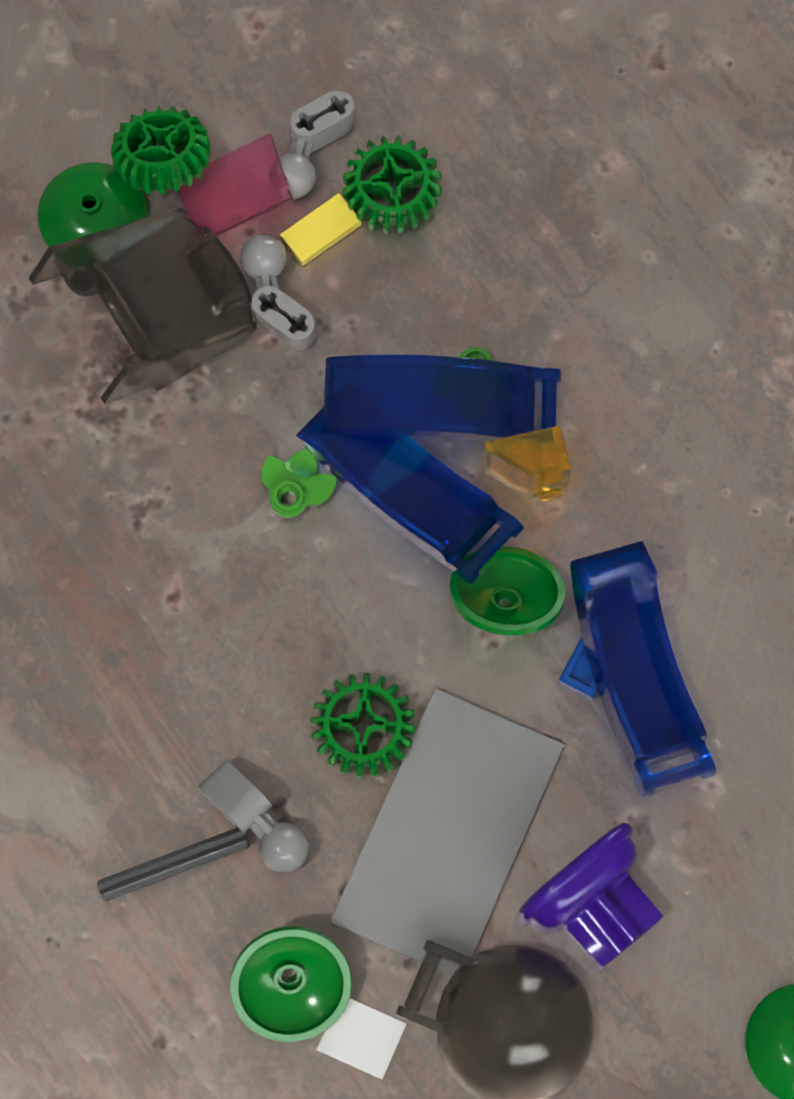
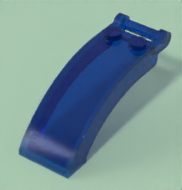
(435, 397)
(415, 495)
(637, 667)

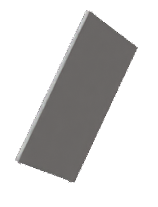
(447, 831)

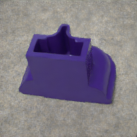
(595, 900)

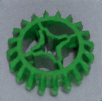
(161, 150)
(419, 176)
(346, 721)

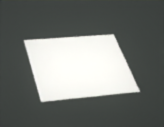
(363, 1038)

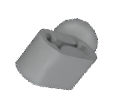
(310, 130)
(264, 259)
(281, 845)

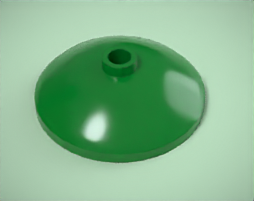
(62, 208)
(512, 594)
(294, 1005)
(771, 1042)

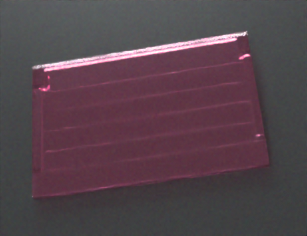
(237, 187)

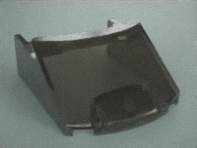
(165, 288)

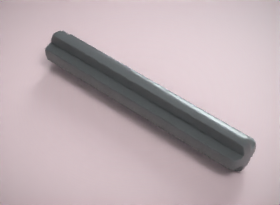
(172, 864)

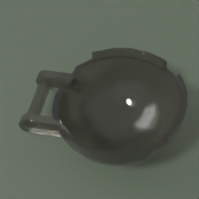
(506, 1020)

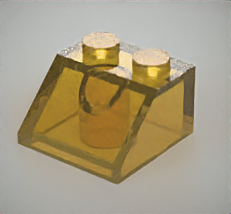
(530, 463)

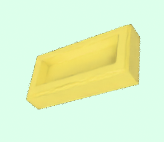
(320, 229)

